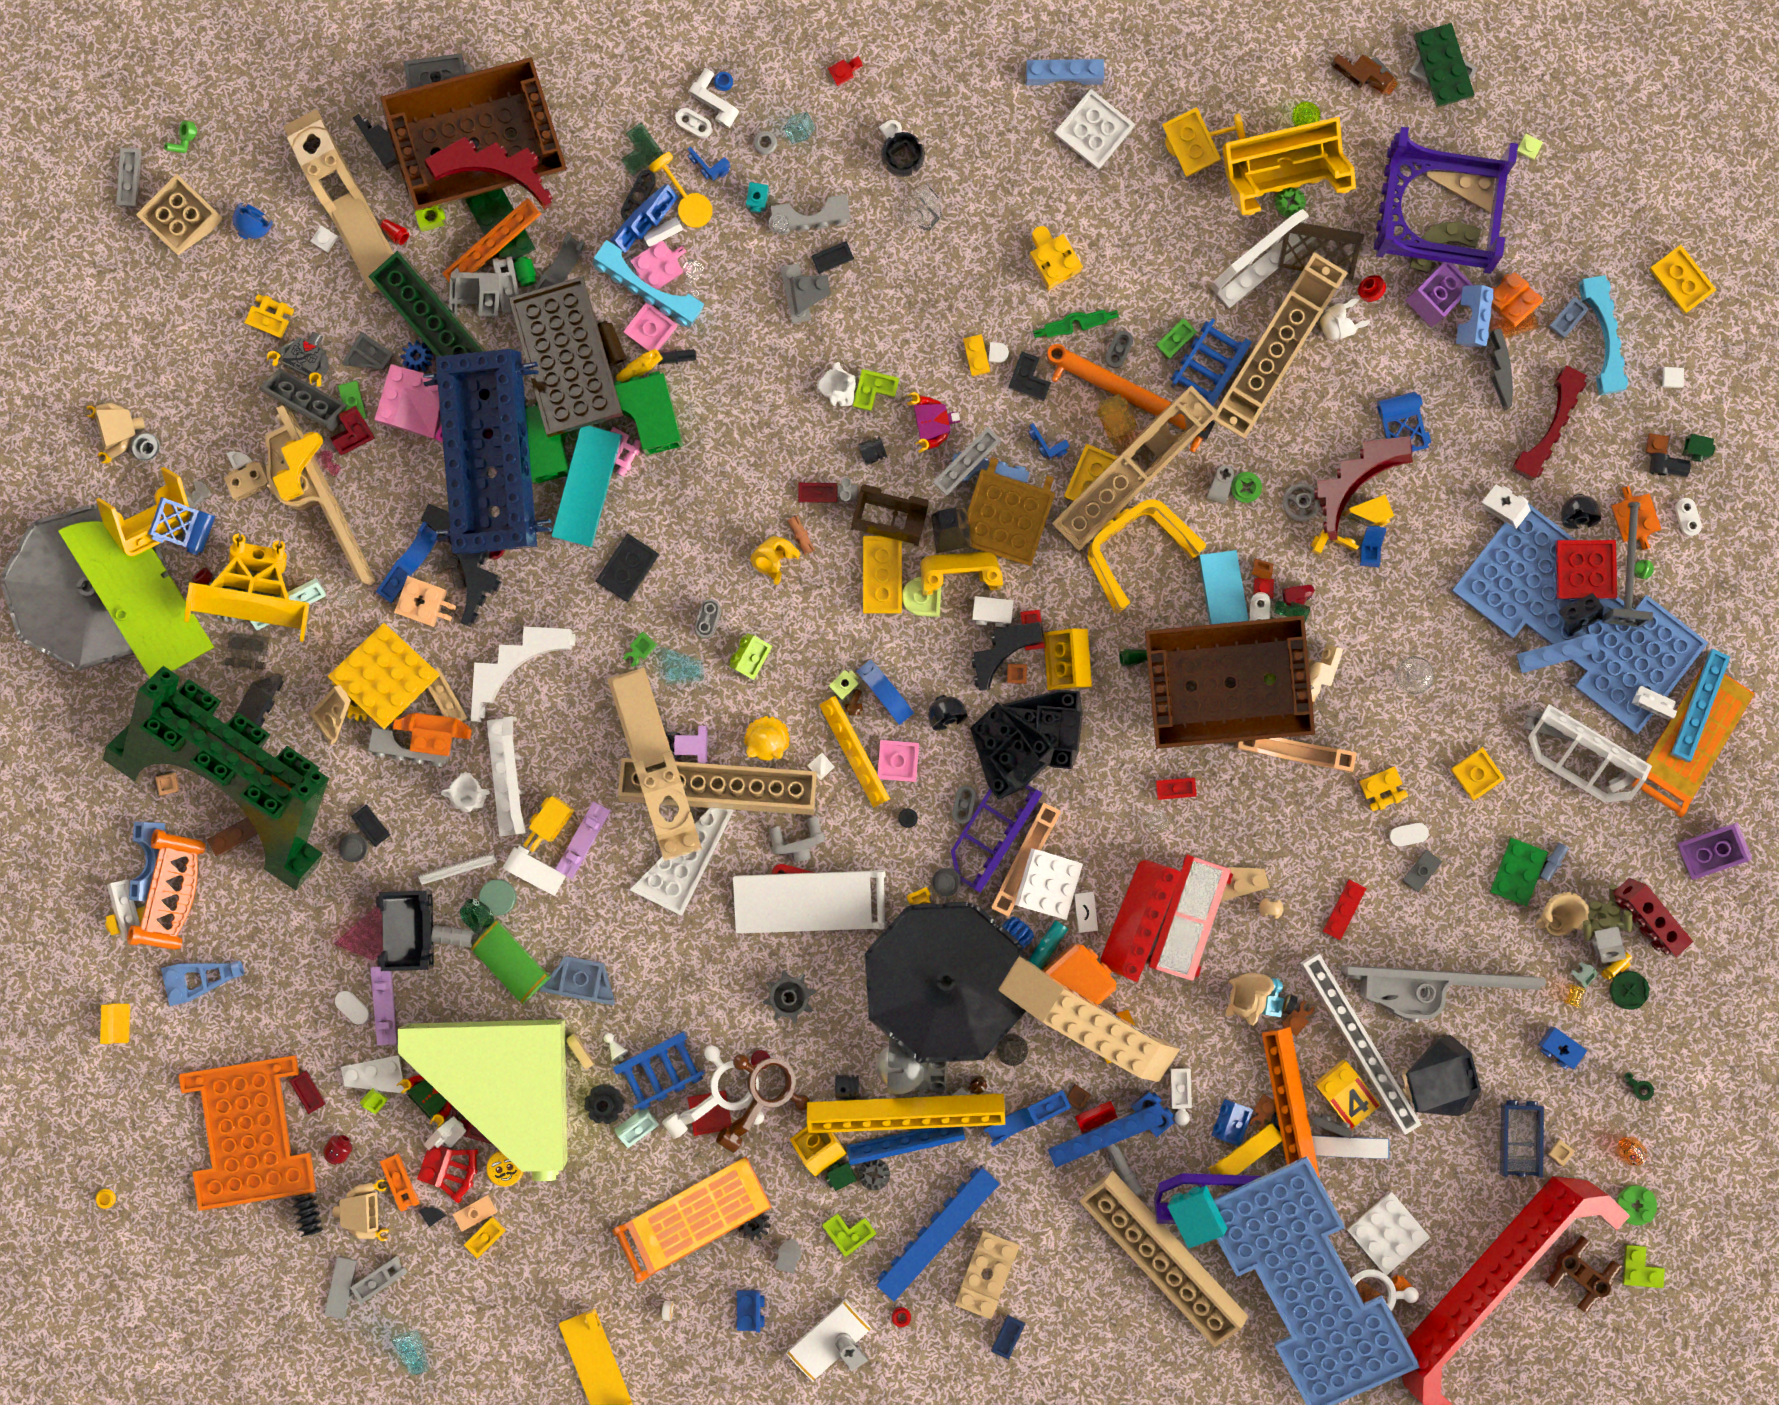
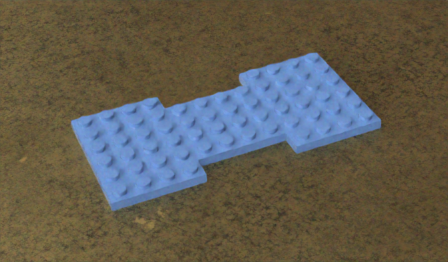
(1517, 586)
(1335, 1337)

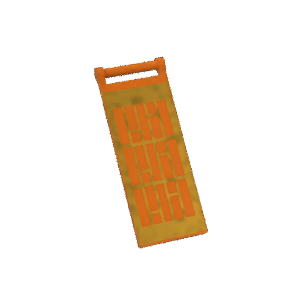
(1684, 778)
(693, 1218)

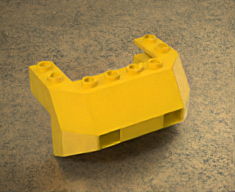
(1285, 161)

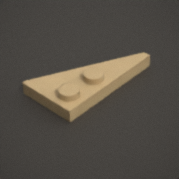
(1473, 188)

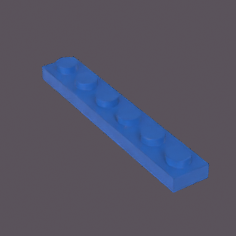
(1105, 1135)
(903, 1143)

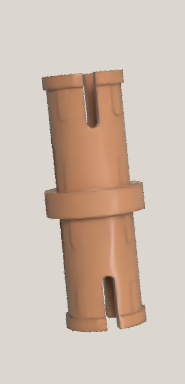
(801, 535)

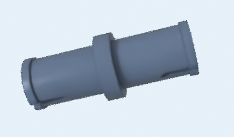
(1554, 861)

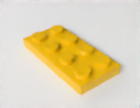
(882, 575)

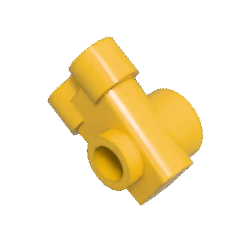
(919, 897)
(1616, 966)

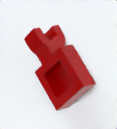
(843, 71)

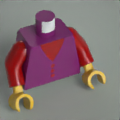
(932, 421)

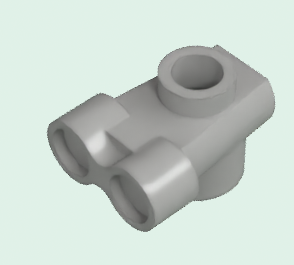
(847, 490)

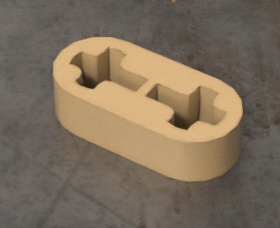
(580, 1051)

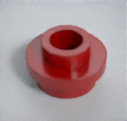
(901, 1323)

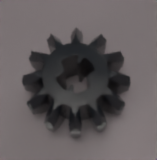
(756, 1231)

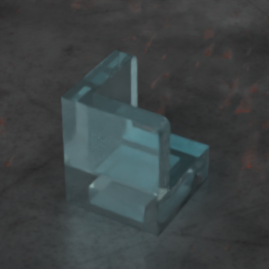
(799, 127)

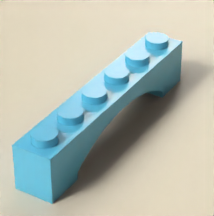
(1596, 294)
(682, 308)

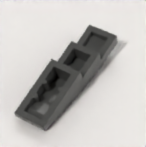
(1503, 375)

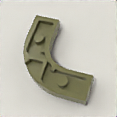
(1444, 233)

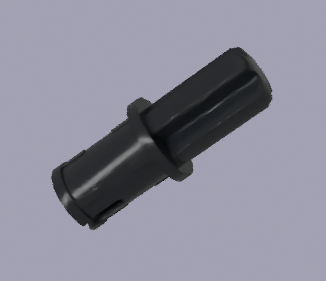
(677, 356)

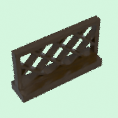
(1324, 233)

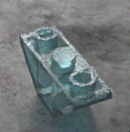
(412, 1352)

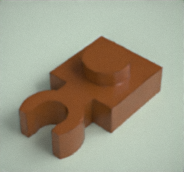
(1297, 1020)
(1265, 1109)

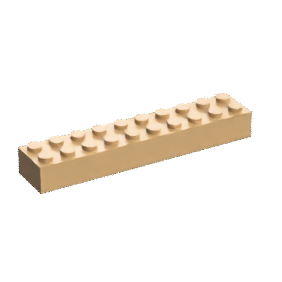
(732, 787)
(1164, 1259)

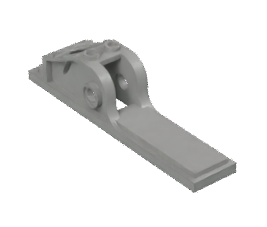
(1404, 987)

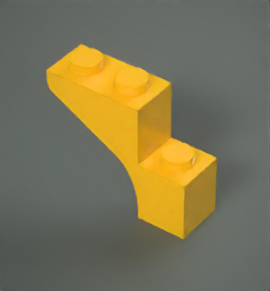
(297, 456)

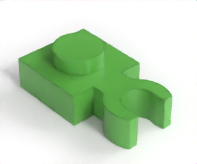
(642, 647)

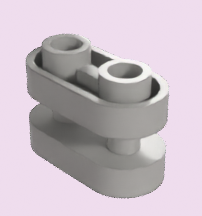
(708, 619)

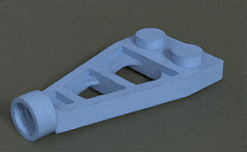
(176, 983)

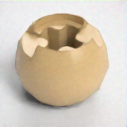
(1271, 908)

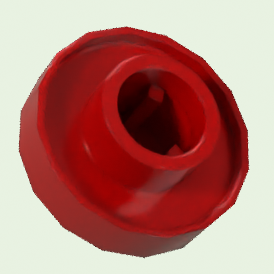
(1371, 288)

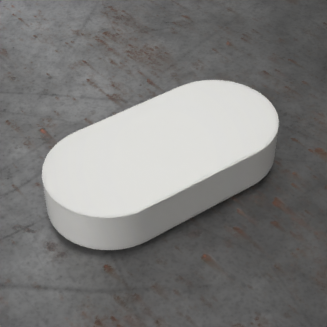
(1408, 834)
(352, 1007)

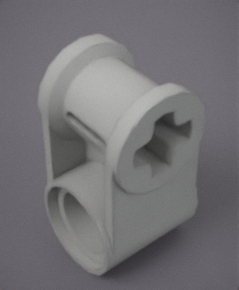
(1220, 487)
(850, 1351)

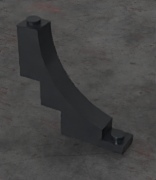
(381, 142)

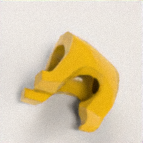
(767, 556)

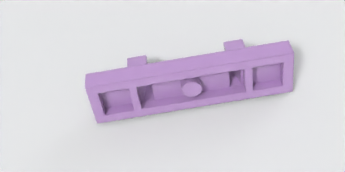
(583, 840)
(384, 1006)

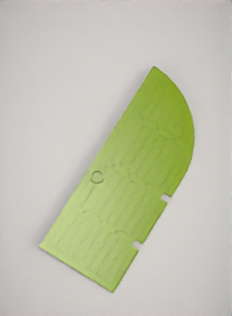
(138, 598)

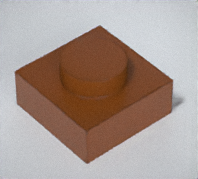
(1656, 443)
(1262, 569)
(1016, 673)

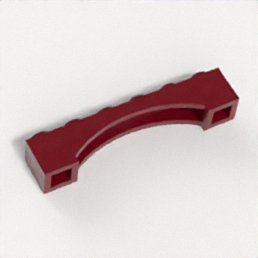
(1568, 386)

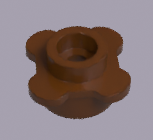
(978, 1085)

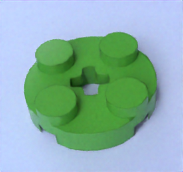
(1645, 1197)

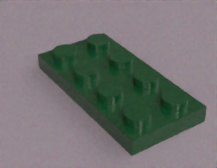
(1444, 65)
(490, 210)

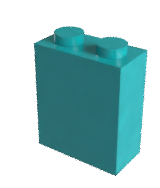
(1197, 1216)

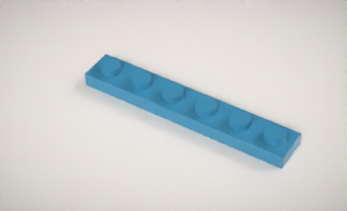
(1700, 705)

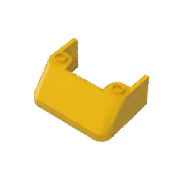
(133, 532)

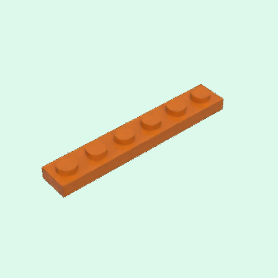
(495, 239)

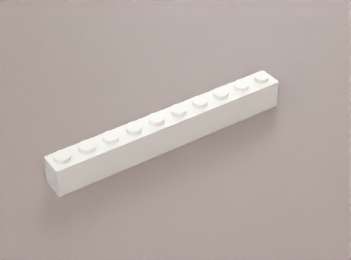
(1360, 1043)

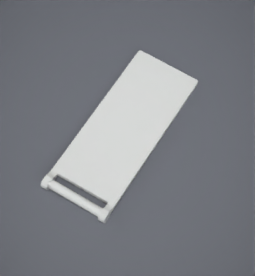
(807, 902)

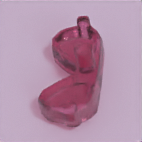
(333, 468)

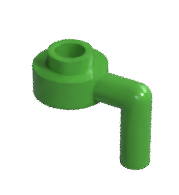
(187, 132)

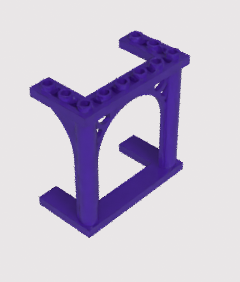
(1406, 152)

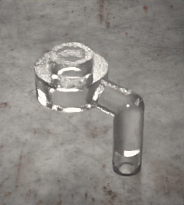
(692, 275)

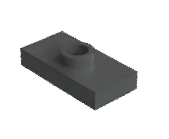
(1422, 870)

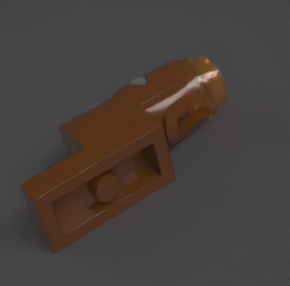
(1366, 70)

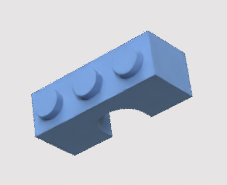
(1475, 331)

